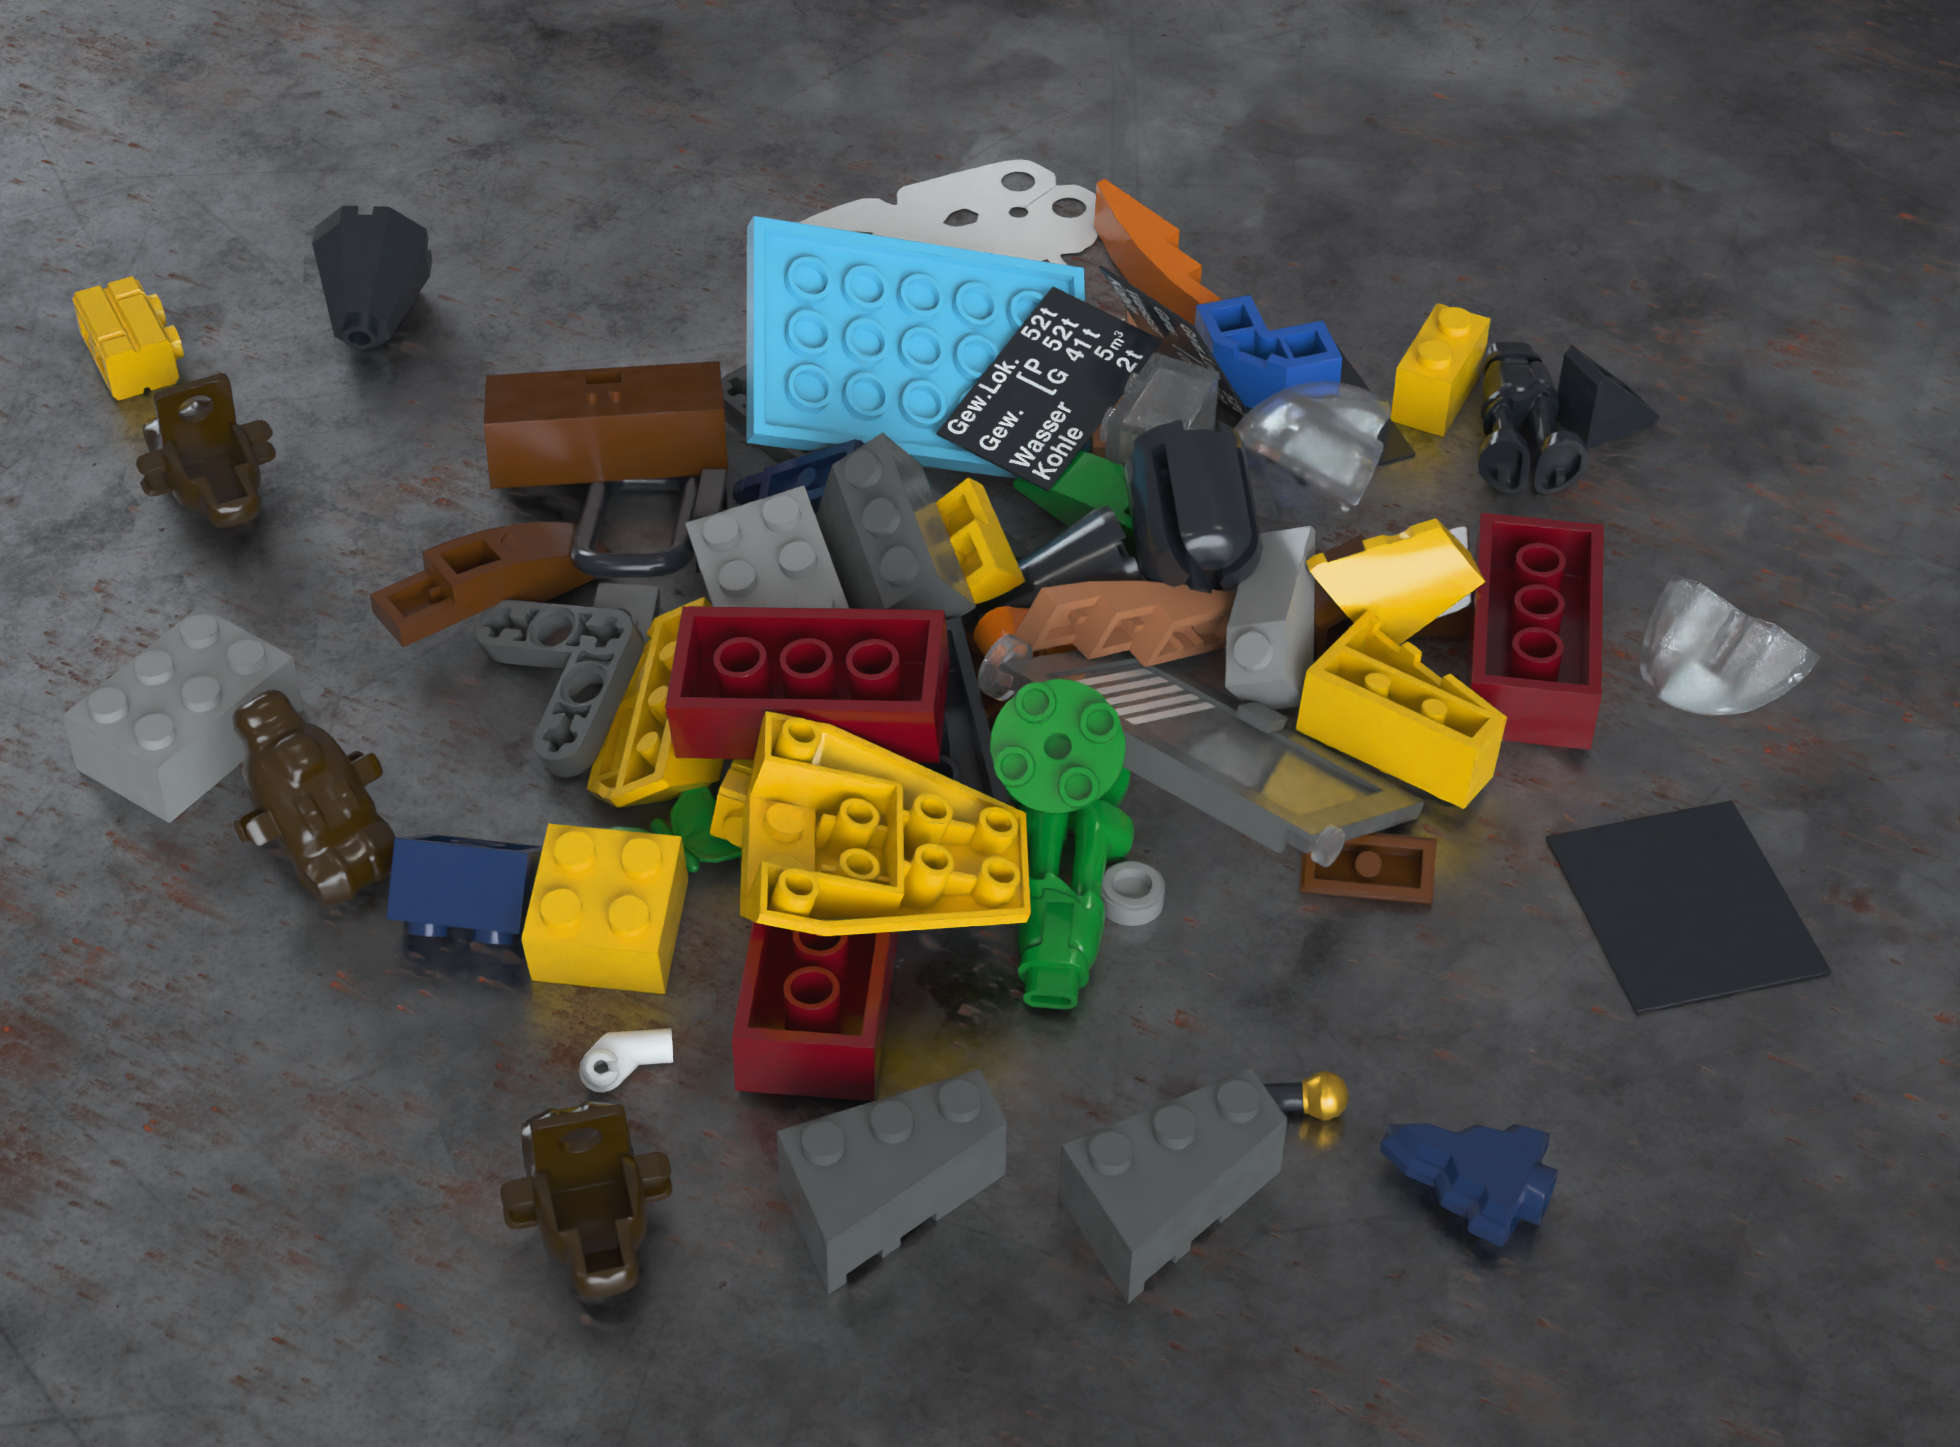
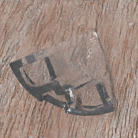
(1320, 435)
(1715, 657)

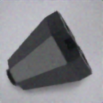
(370, 271)

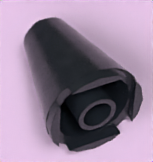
(1080, 553)

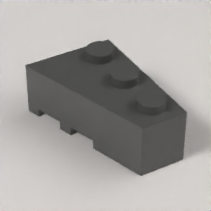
(888, 1167)
(1170, 1173)

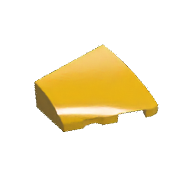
(979, 541)
(1401, 578)

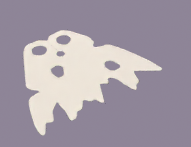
(927, 204)

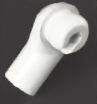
(621, 1053)

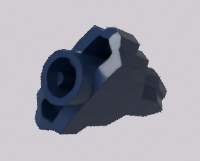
(1478, 1172)

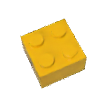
(605, 908)

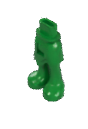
(1066, 921)

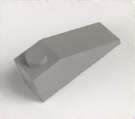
(1273, 623)

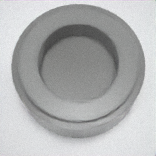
(1132, 893)

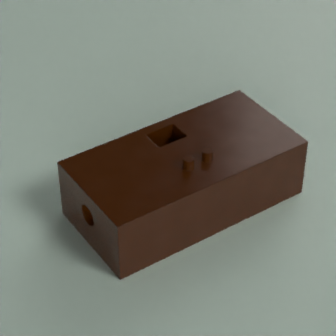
(604, 424)

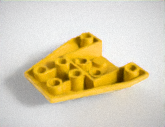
(872, 841)

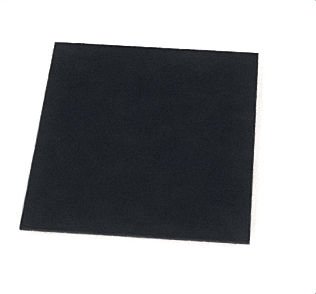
(1686, 906)

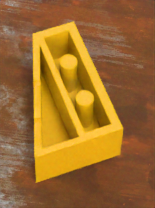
(1400, 715)

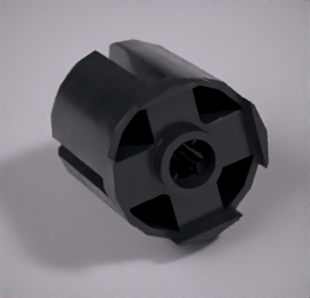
(1193, 507)

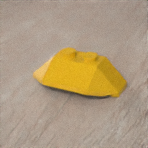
(638, 752)

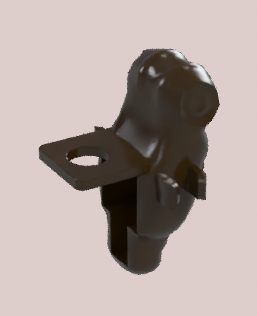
(205, 453)
(311, 800)
(587, 1193)

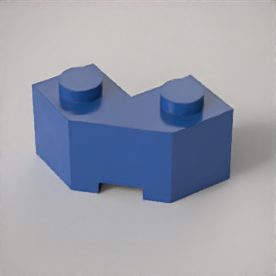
(1265, 360)

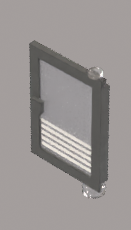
(1219, 752)

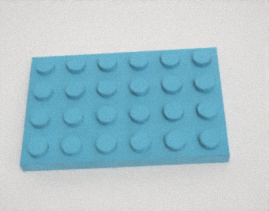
(878, 335)

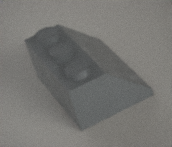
(889, 534)

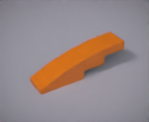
(1148, 252)

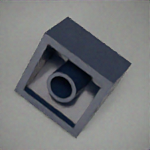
(462, 885)

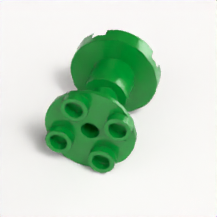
(1060, 748)

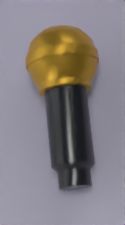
(1320, 1095)

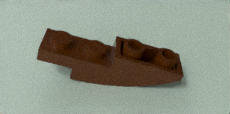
(479, 572)

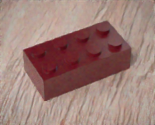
(1539, 627)
(843, 667)
(813, 1013)

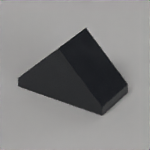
(1598, 402)

